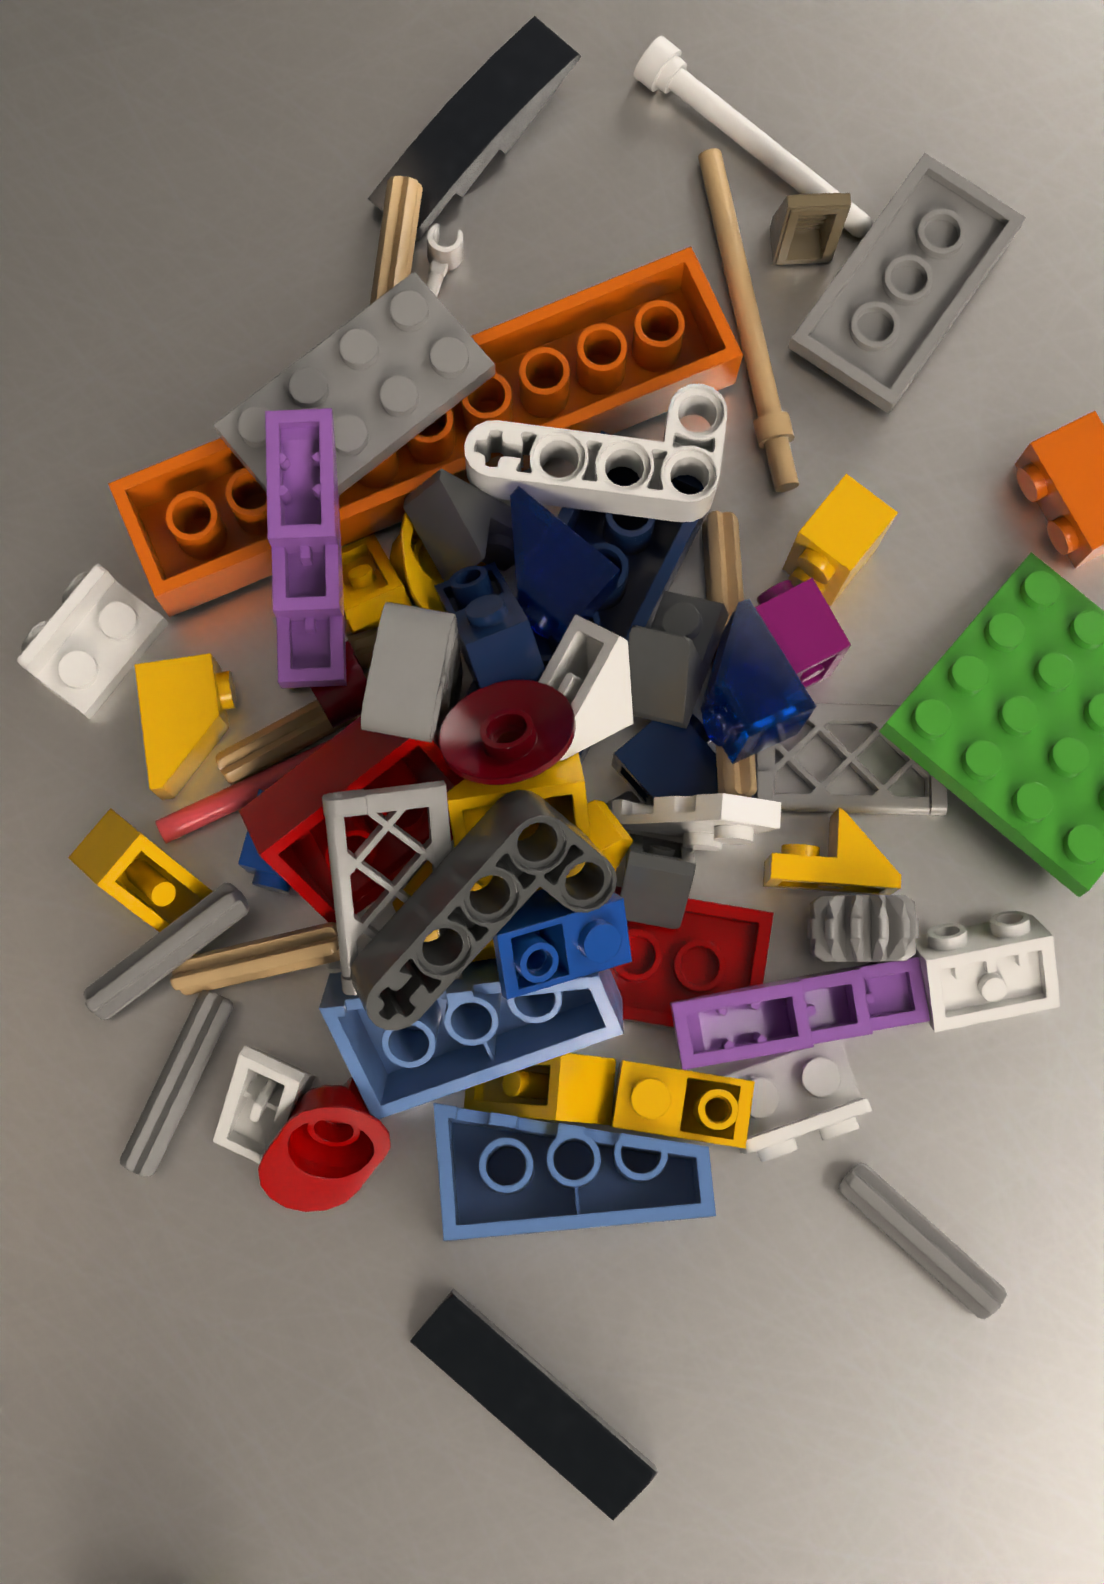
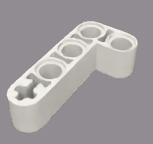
(597, 453)

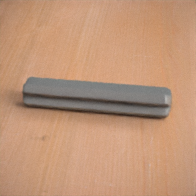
(166, 951)
(176, 1083)
(922, 1241)

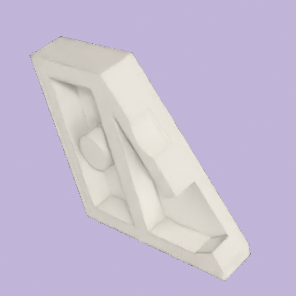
(701, 819)

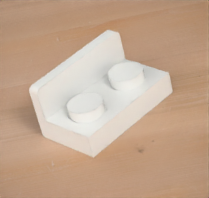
(90, 640)
(988, 970)
(799, 1096)

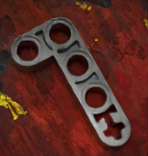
(401, 990)

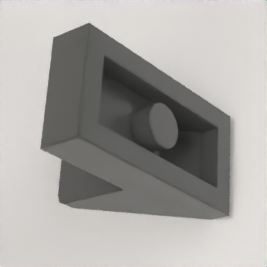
(460, 524)
(674, 657)
(657, 881)

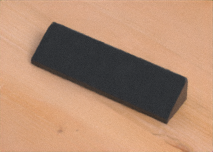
(534, 1405)

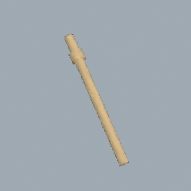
(773, 425)

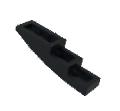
(483, 118)

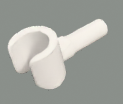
(441, 258)

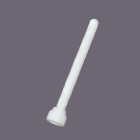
(665, 70)

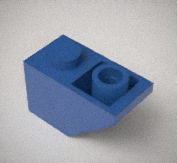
(554, 945)

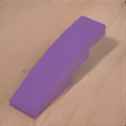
(305, 547)
(798, 1012)

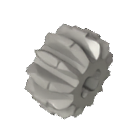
(863, 928)

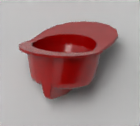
(323, 1150)

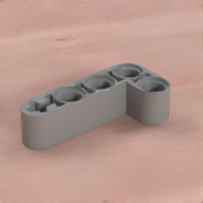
(412, 672)

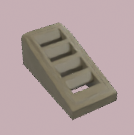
(808, 227)

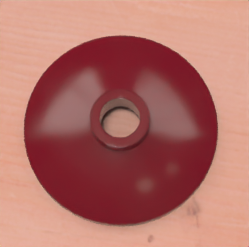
(507, 732)

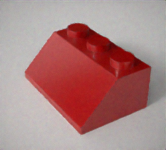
(290, 820)

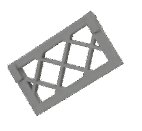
(820, 800)
(344, 862)

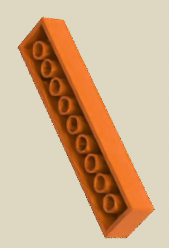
(570, 365)

